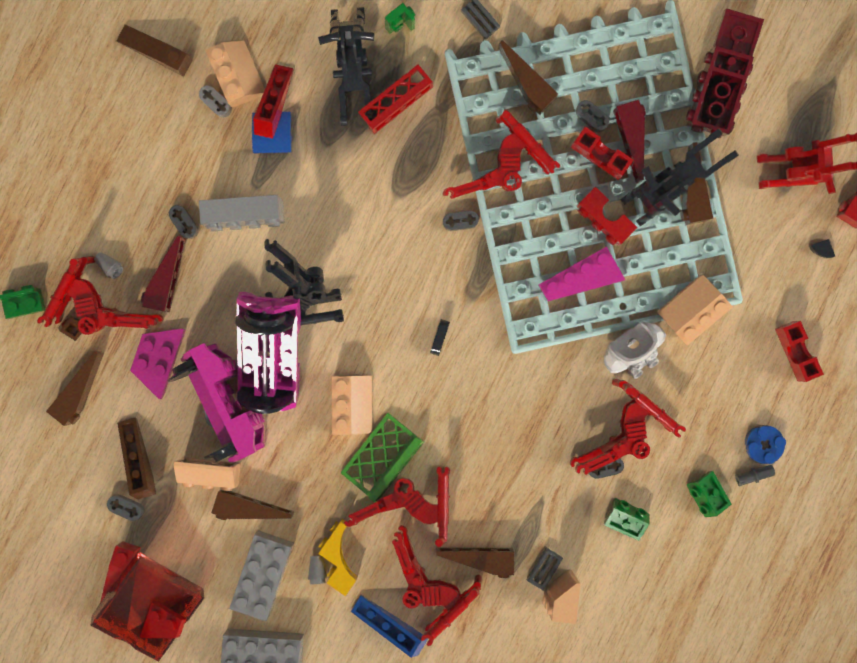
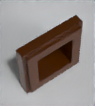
(70, 328)

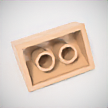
(235, 72)
(694, 309)
(351, 405)
(207, 473)
(563, 598)

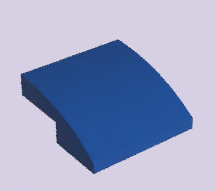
(281, 141)

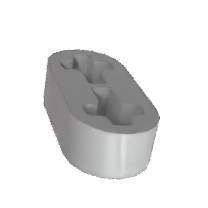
(212, 104)

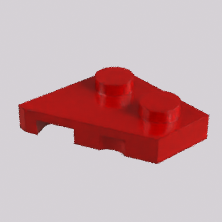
(162, 622)

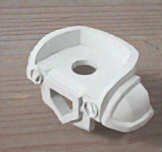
(622, 357)

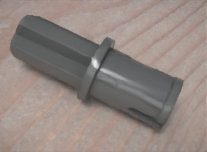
(755, 475)

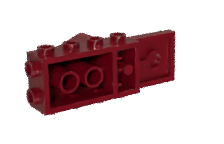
(725, 74)

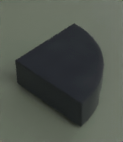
(823, 249)

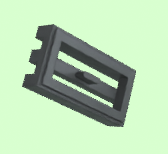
(470, 5)
(536, 582)

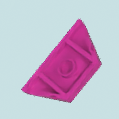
(156, 359)

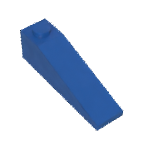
(389, 626)

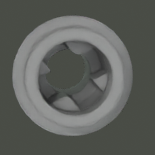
(108, 265)
(317, 570)

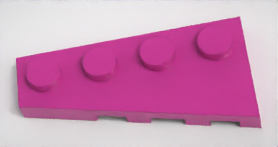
(588, 274)

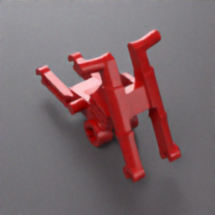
(508, 160)
(810, 166)
(89, 304)
(632, 432)
(415, 505)
(431, 591)

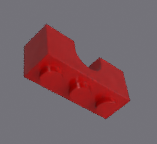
(591, 147)
(592, 207)
(793, 342)

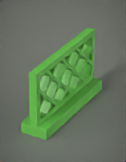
(395, 467)

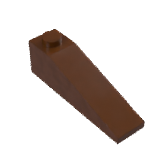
(155, 50)
(532, 86)
(695, 200)
(74, 396)
(136, 462)
(237, 506)
(490, 560)

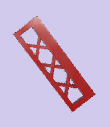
(401, 104)

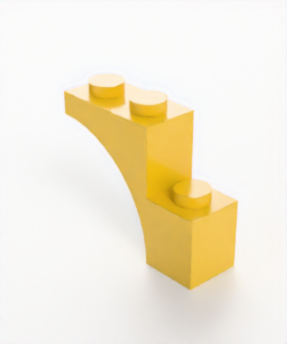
(341, 577)

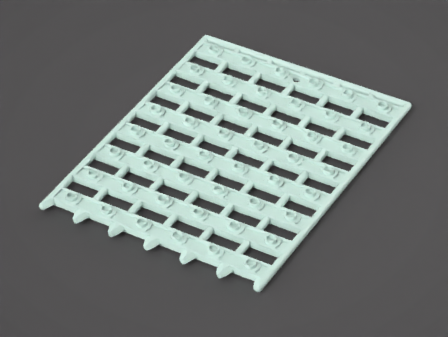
(564, 46)

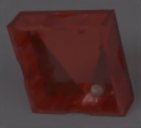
(130, 598)

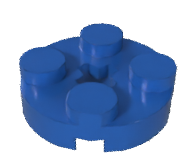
(775, 441)

